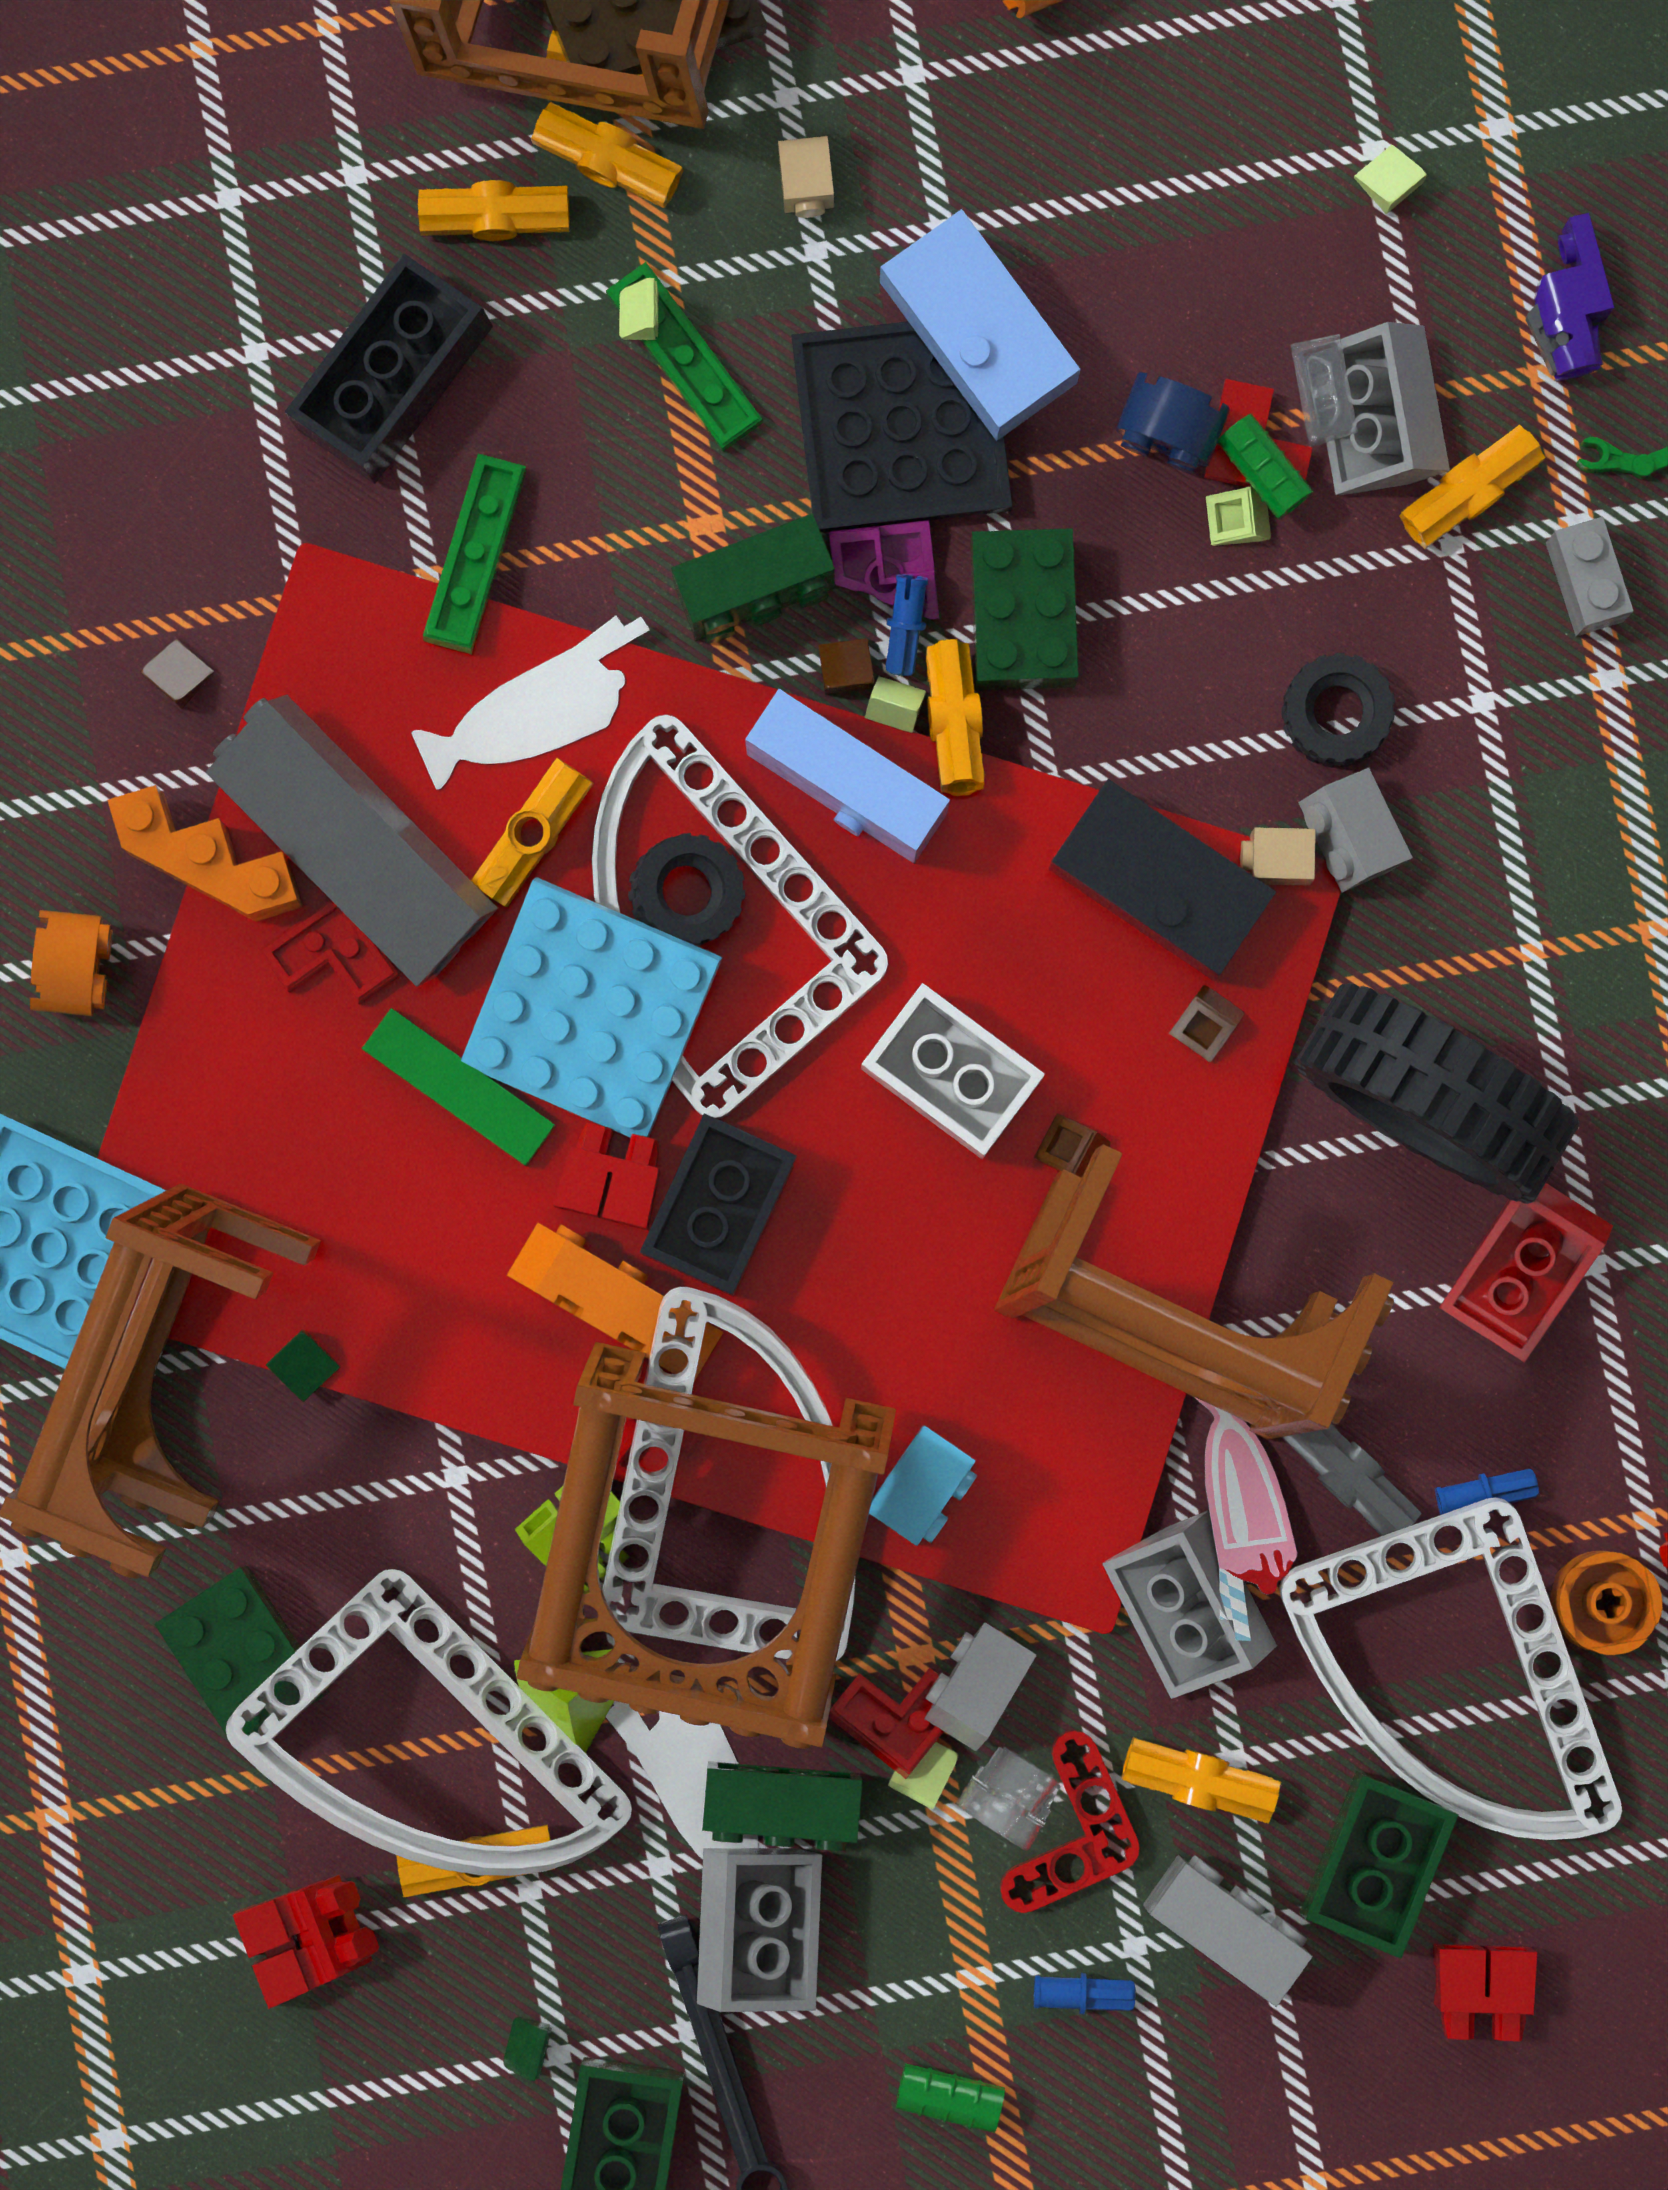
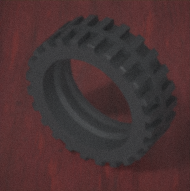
(1437, 1092)

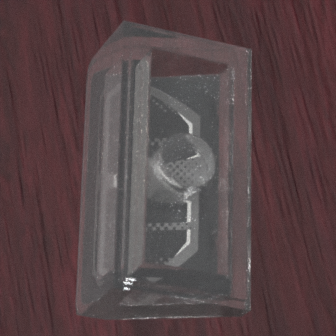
(1324, 389)

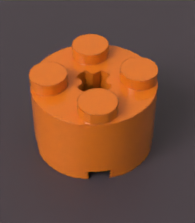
(69, 963)
(1627, 1622)

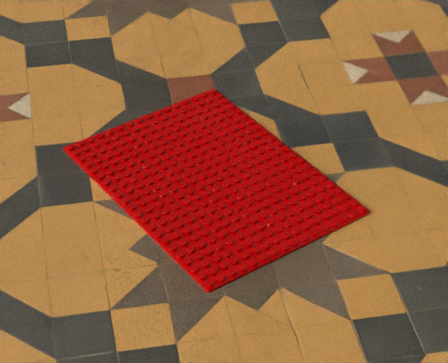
(888, 1225)

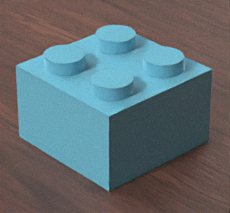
(921, 1487)

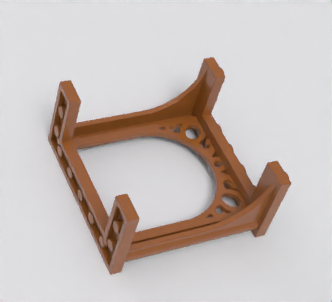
(672, 65)
(1272, 1383)
(101, 1414)
(806, 1685)

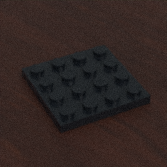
(890, 432)

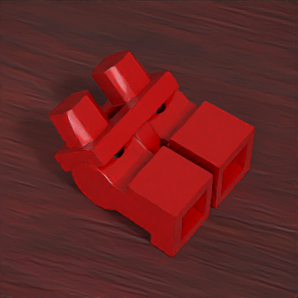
(325, 1929)

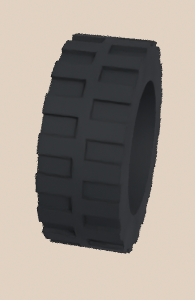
(1349, 673)
(708, 858)

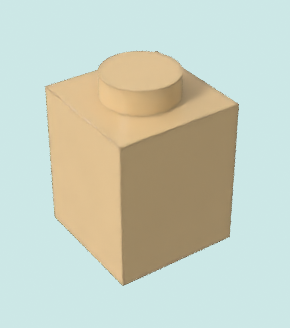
(806, 176)
(1280, 855)

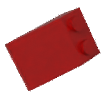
(1526, 1270)

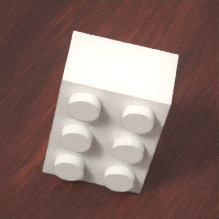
(952, 1071)

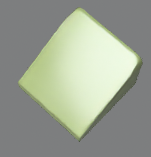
(1390, 178)
(639, 311)
(1237, 517)
(895, 704)
(928, 1777)

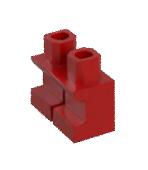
(631, 1185)
(1484, 1981)

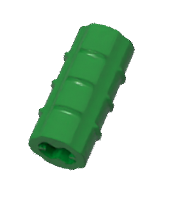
(1264, 466)
(950, 2098)

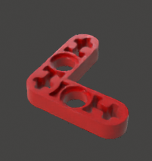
(1087, 1846)

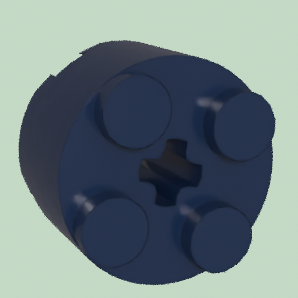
(1172, 422)

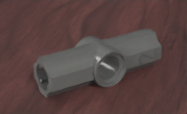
(1355, 1479)

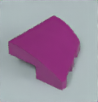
(874, 555)

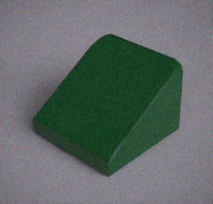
(303, 1365)
(527, 2047)

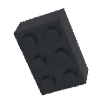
(718, 1205)

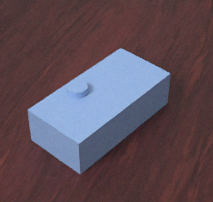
(979, 324)
(846, 776)

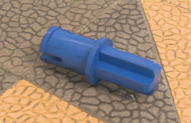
(906, 624)
(1510, 1486)
(1084, 1993)

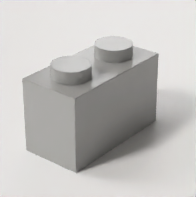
(1589, 576)
(1355, 830)
(979, 1686)

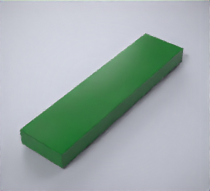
(694, 367)
(474, 553)
(458, 1087)

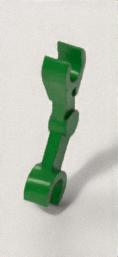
(1616, 460)

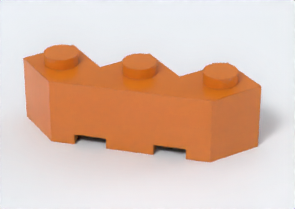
(203, 857)
(602, 1294)

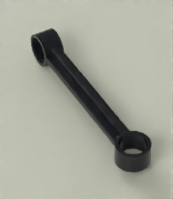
(683, 1957)

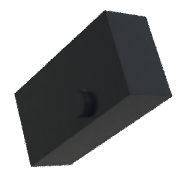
(389, 368)
(1161, 880)

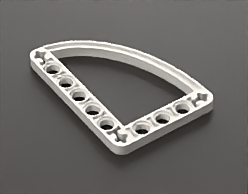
(773, 877)
(658, 1485)
(1528, 1644)
(471, 1693)

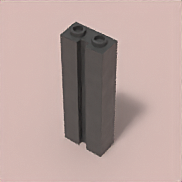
(349, 838)

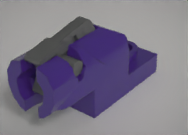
(1570, 303)

